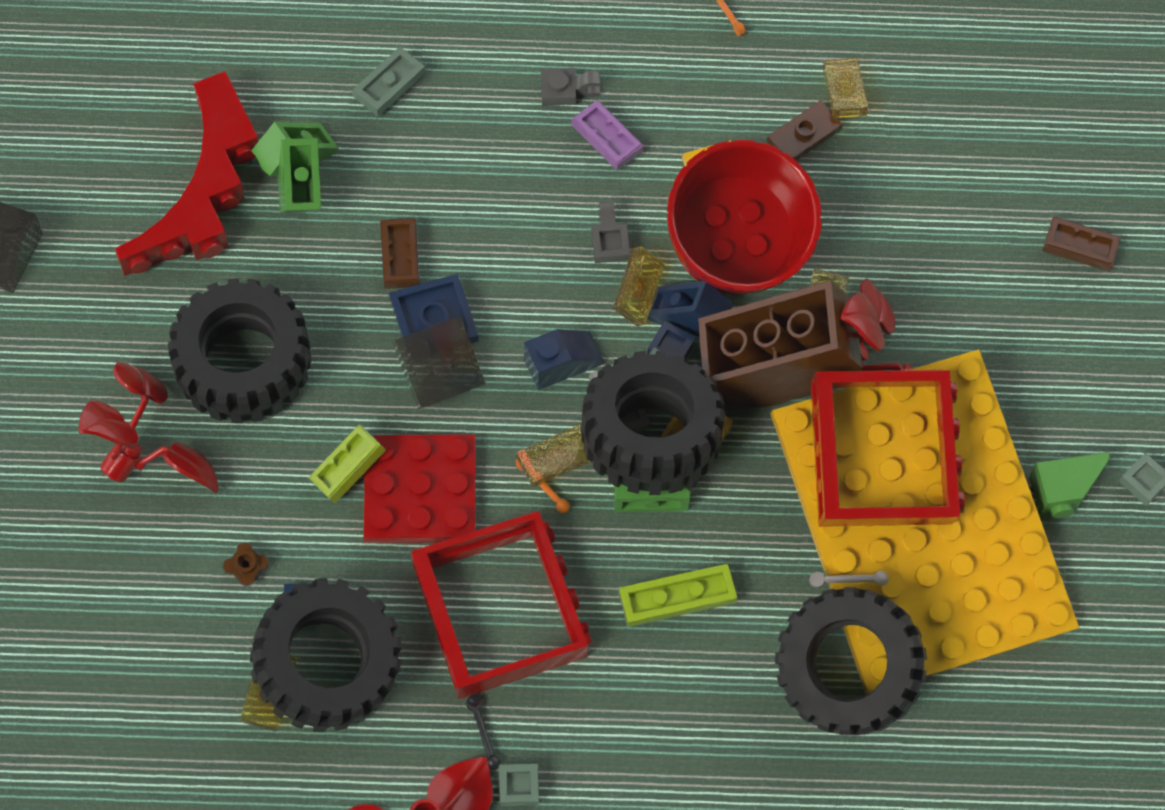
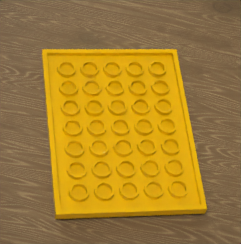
(965, 584)

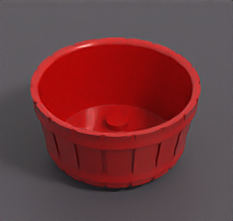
(743, 216)

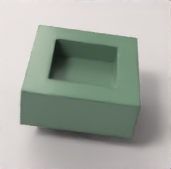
(1144, 479)
(518, 785)

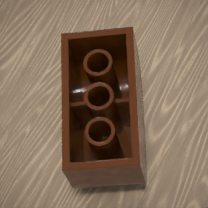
(777, 345)

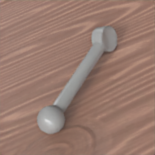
(817, 579)

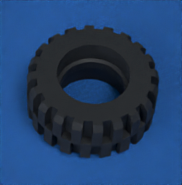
(232, 309)
(659, 384)
(348, 611)
(799, 652)

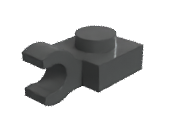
(562, 86)
(609, 238)

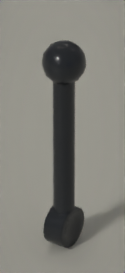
(473, 704)

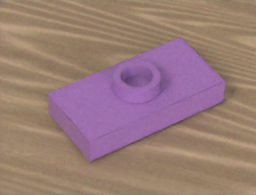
(607, 135)

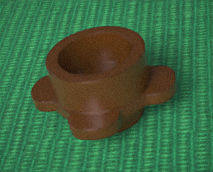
(248, 574)

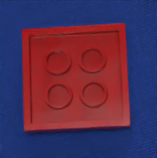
(420, 489)

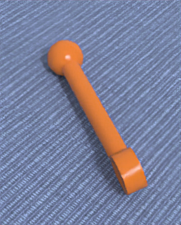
(737, 26)
(562, 505)

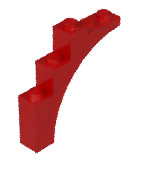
(214, 186)

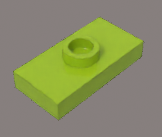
(347, 463)

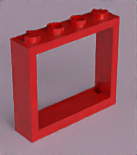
(825, 449)
(480, 541)

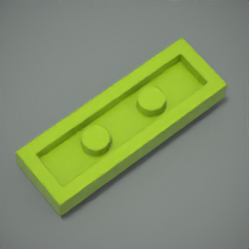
(677, 595)

